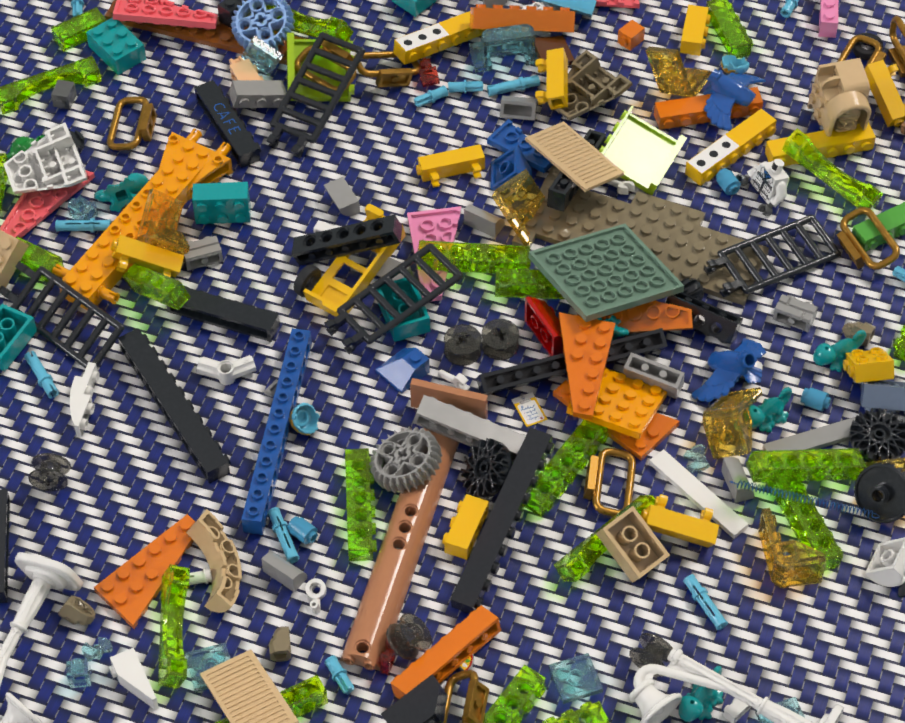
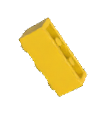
(695, 30)
(465, 526)

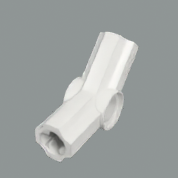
(226, 370)

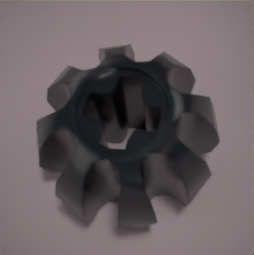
(693, 288)

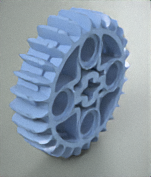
(256, 20)

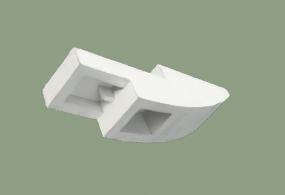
(80, 398)

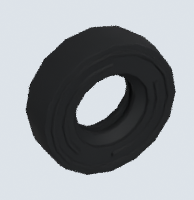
(864, 53)
(307, 279)

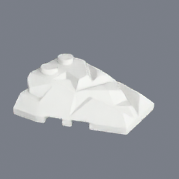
(47, 163)

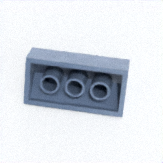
(883, 395)

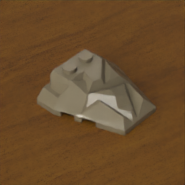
(591, 86)

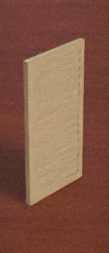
(574, 156)
(247, 691)

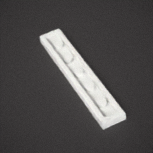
(698, 493)

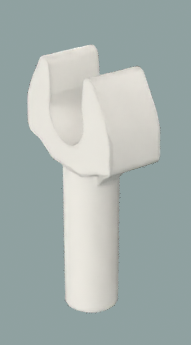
(623, 187)
(458, 380)

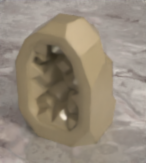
(851, 328)
(77, 611)
(280, 645)

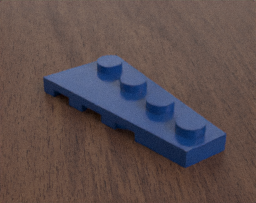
(509, 136)

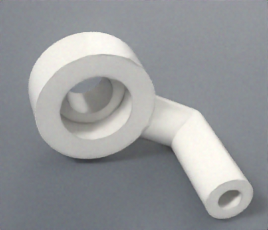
(310, 586)

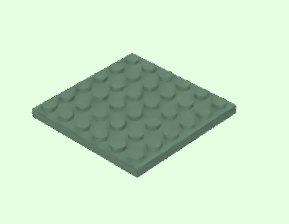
(605, 272)

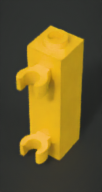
(556, 81)
(886, 92)
(451, 163)
(146, 255)
(679, 525)

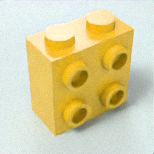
(869, 365)

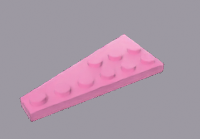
(433, 226)

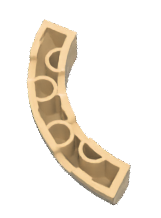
(222, 561)

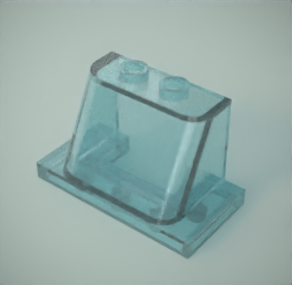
(503, 42)

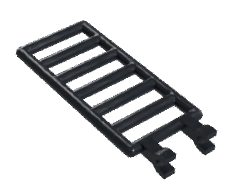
(303, 137)
(739, 283)
(79, 299)
(361, 335)

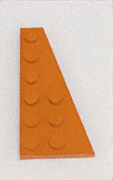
(654, 316)
(585, 355)
(654, 434)
(140, 578)

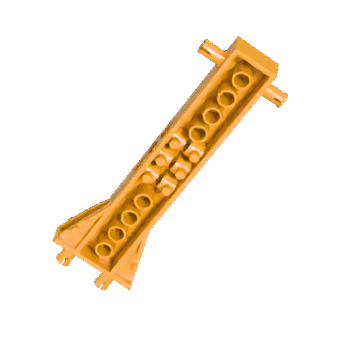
(180, 168)

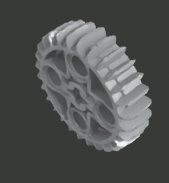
(405, 459)

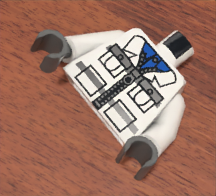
(769, 181)

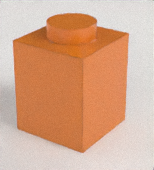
(631, 35)

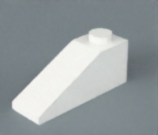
(132, 676)

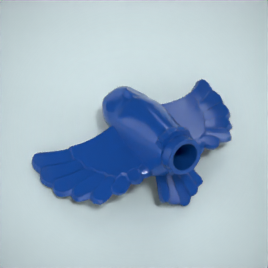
(726, 92)
(728, 369)

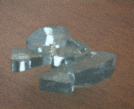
(698, 454)
(97, 650)

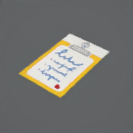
(529, 409)

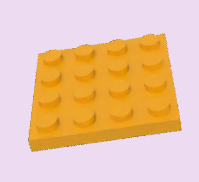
(625, 404)

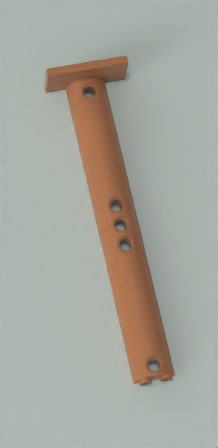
(393, 566)

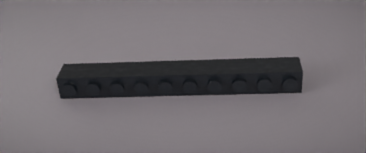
(555, 366)
(174, 405)
(502, 521)

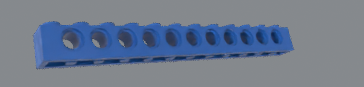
(276, 432)

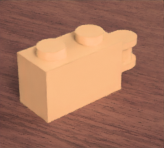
(243, 69)

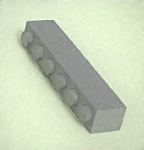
(464, 426)

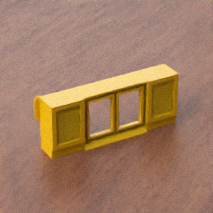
(330, 293)

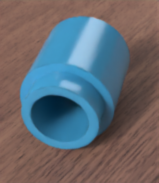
(728, 181)
(815, 399)
(302, 530)

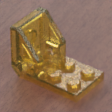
(671, 74)
(519, 202)
(161, 223)
(730, 424)
(799, 568)

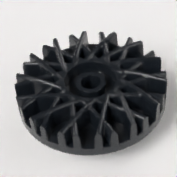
(878, 435)
(486, 468)
(882, 491)

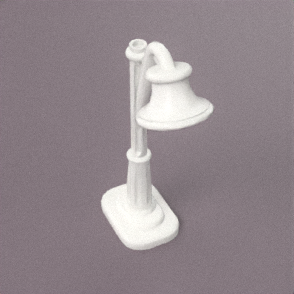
(45, 576)
(657, 706)

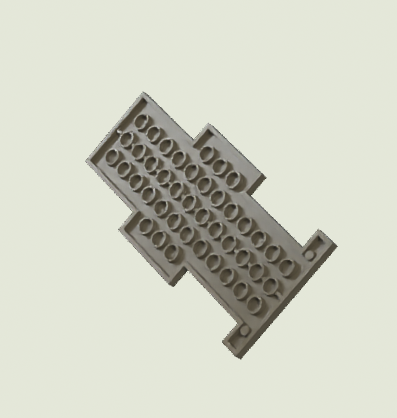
(663, 226)

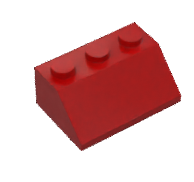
(544, 325)

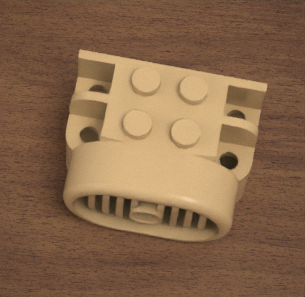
(840, 96)

